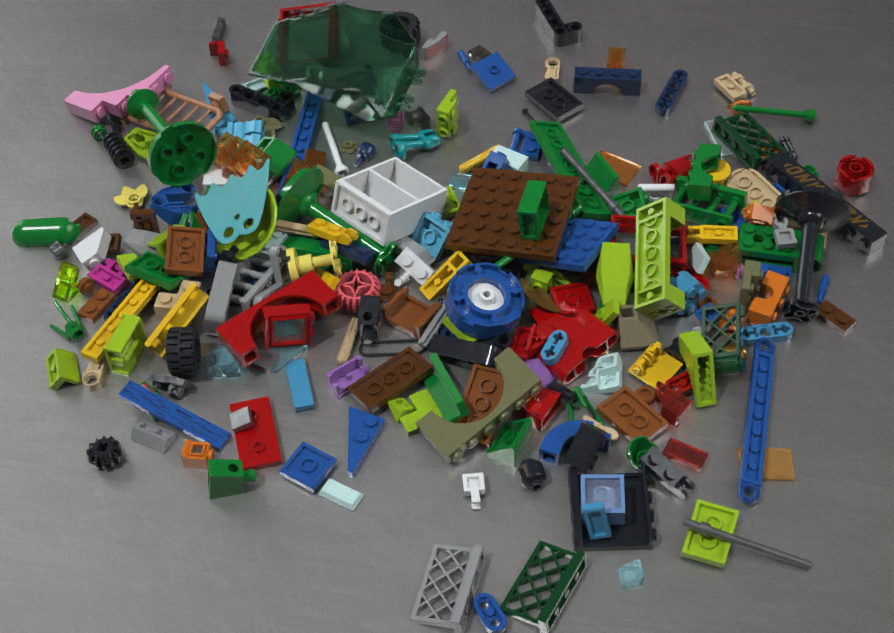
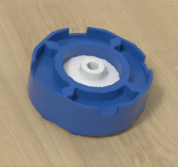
(484, 300)

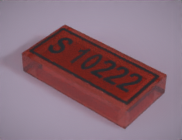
(685, 454)

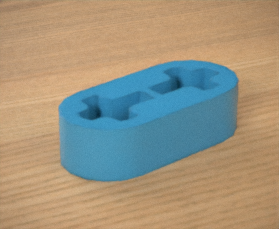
(557, 348)

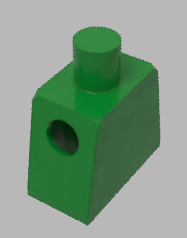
(227, 477)

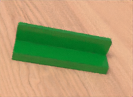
(445, 392)

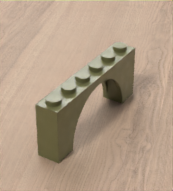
(454, 439)

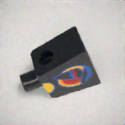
(369, 318)

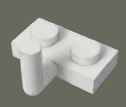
(413, 266)

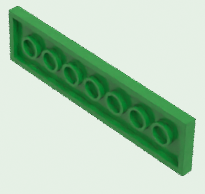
(552, 140)

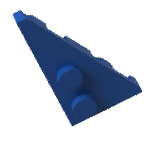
(362, 433)

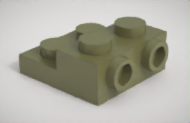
(749, 283)

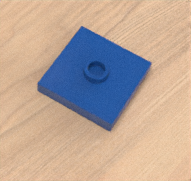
(493, 72)
(308, 467)

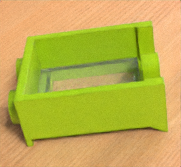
(125, 345)

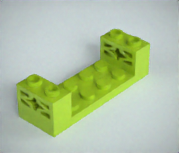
(653, 291)

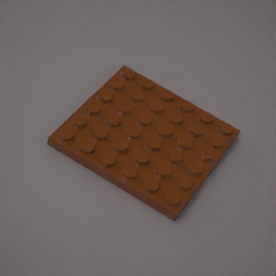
(489, 217)

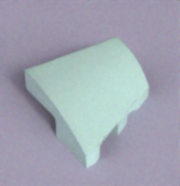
(606, 375)

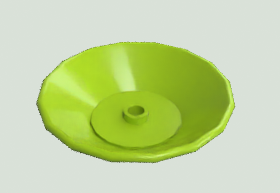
(254, 242)

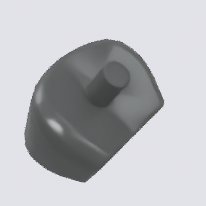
(58, 250)

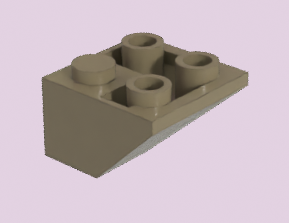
(634, 329)

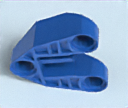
(170, 203)

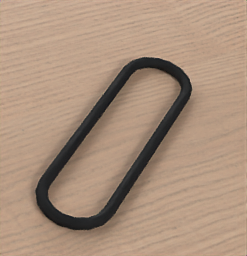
(388, 341)

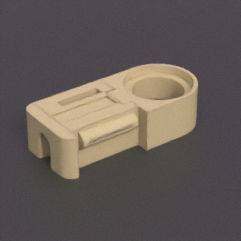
(552, 71)
(95, 371)

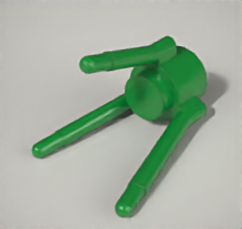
(73, 329)
(582, 400)

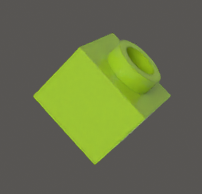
(541, 278)

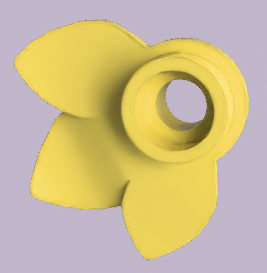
(130, 196)

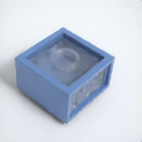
(606, 489)

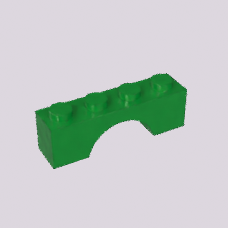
(699, 182)

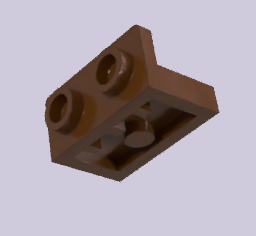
(144, 219)

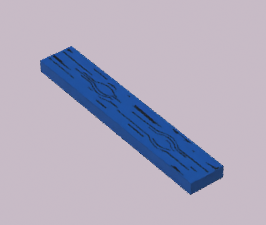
(174, 415)

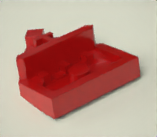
(528, 341)

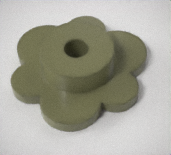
(348, 146)

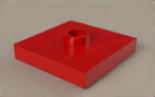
(571, 297)

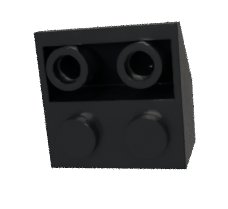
(584, 447)

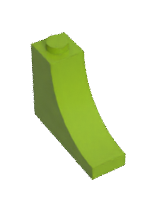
(700, 366)

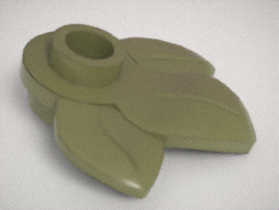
(270, 125)

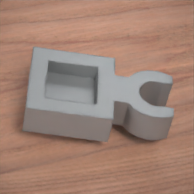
(784, 236)

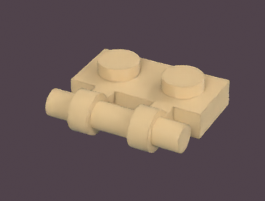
(734, 86)

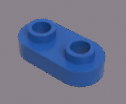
(491, 615)

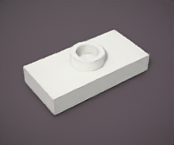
(658, 191)

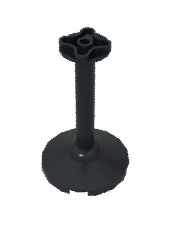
(812, 212)

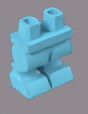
(251, 131)

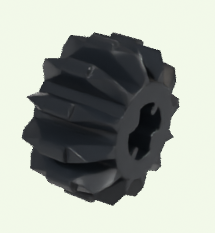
(104, 452)

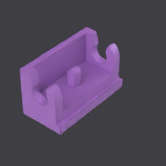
(345, 375)

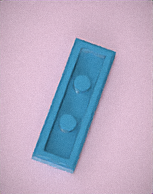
(300, 385)

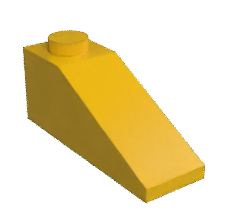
(439, 281)

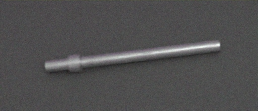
(613, 206)
(705, 529)

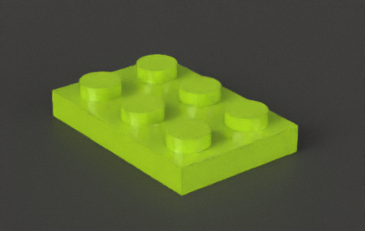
(710, 549)

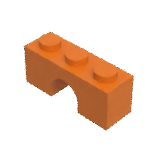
(773, 288)

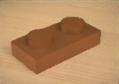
(97, 305)

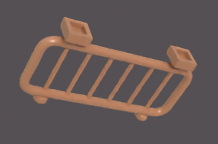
(218, 106)

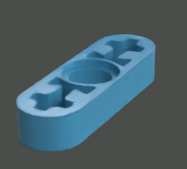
(771, 328)

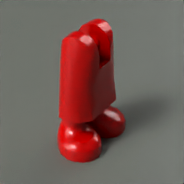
(670, 170)

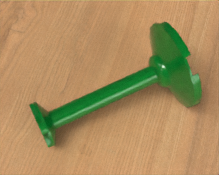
(179, 150)
(302, 199)

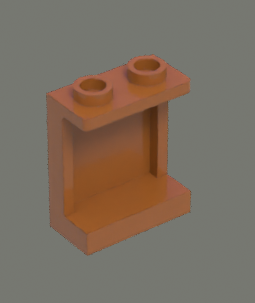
(409, 313)

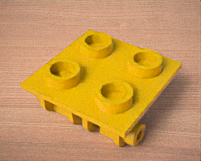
(655, 366)

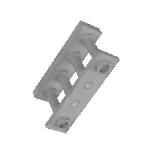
(265, 280)

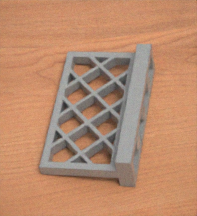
(465, 594)

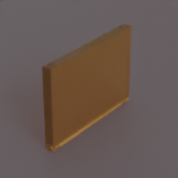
(624, 168)
(777, 464)

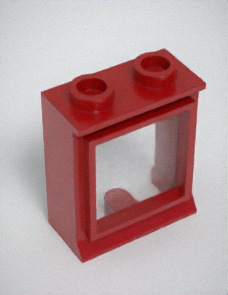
(287, 325)

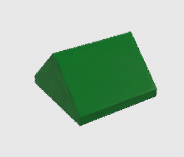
(604, 175)
(511, 441)

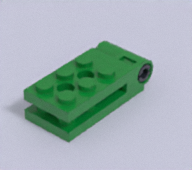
(759, 245)

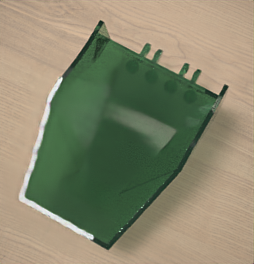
(344, 58)

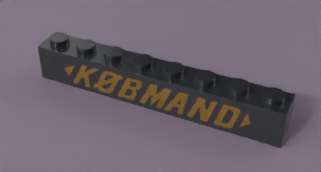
(793, 176)

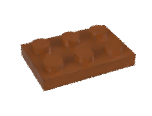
(185, 251)
(631, 415)

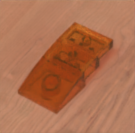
(236, 155)

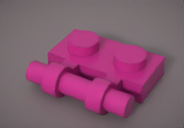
(106, 277)

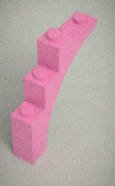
(97, 105)

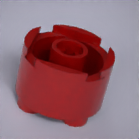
(854, 175)

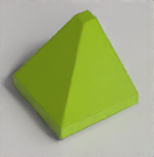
(400, 407)

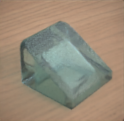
(631, 574)

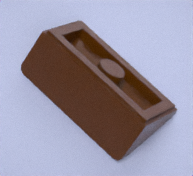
(314, 157)

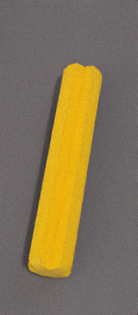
(475, 161)

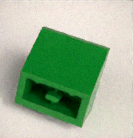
(281, 154)

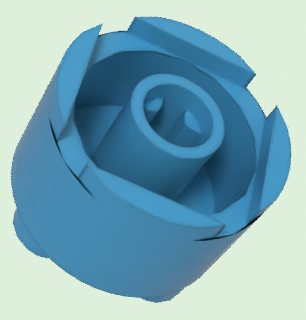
(693, 291)

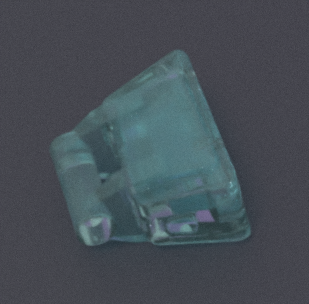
(224, 364)

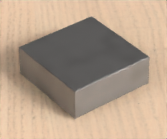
(241, 419)

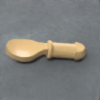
(614, 436)

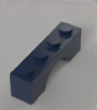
(625, 79)

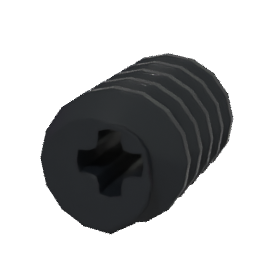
(118, 150)

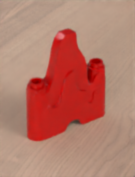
(586, 336)

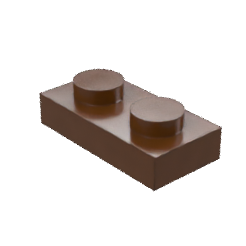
(836, 318)

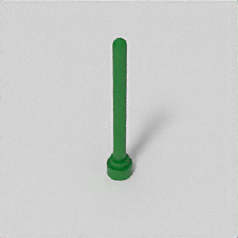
(808, 115)

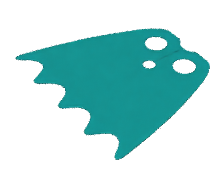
(238, 196)

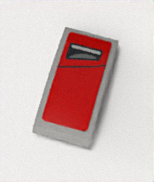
(434, 47)

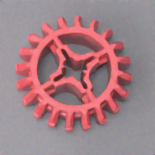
(353, 285)

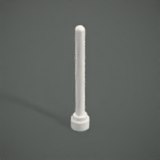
(340, 169)

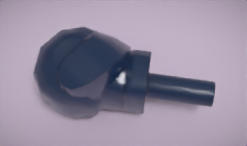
(364, 152)

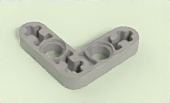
(278, 260)

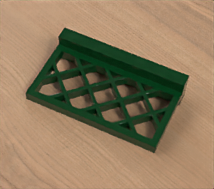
(740, 145)
(562, 589)

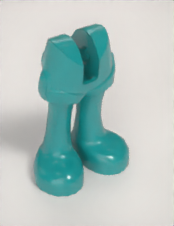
(404, 142)

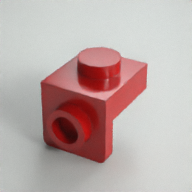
(219, 49)

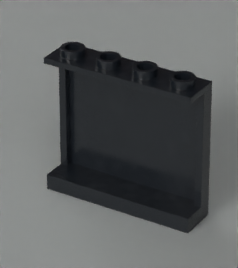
(637, 531)

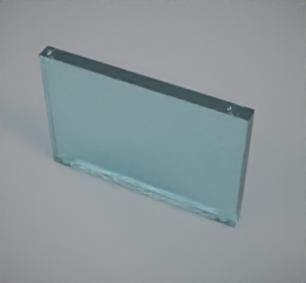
(278, 357)

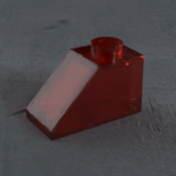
(672, 404)

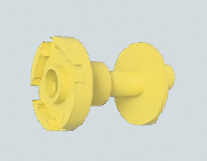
(305, 263)

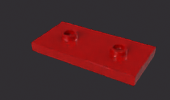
(259, 443)

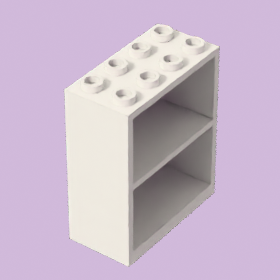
(387, 200)

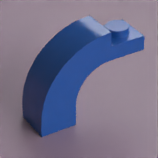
(560, 439)

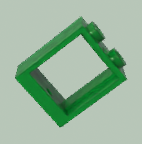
(533, 210)

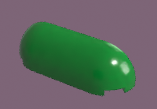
(44, 232)

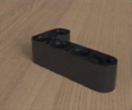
(557, 31)
(261, 104)
(463, 350)

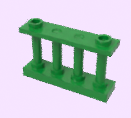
(720, 194)

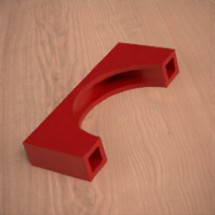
(239, 332)

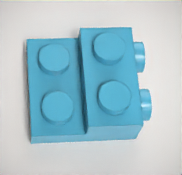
(432, 233)

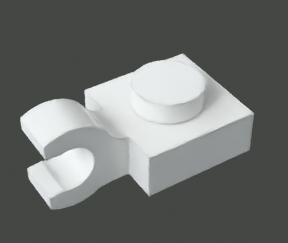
(474, 486)

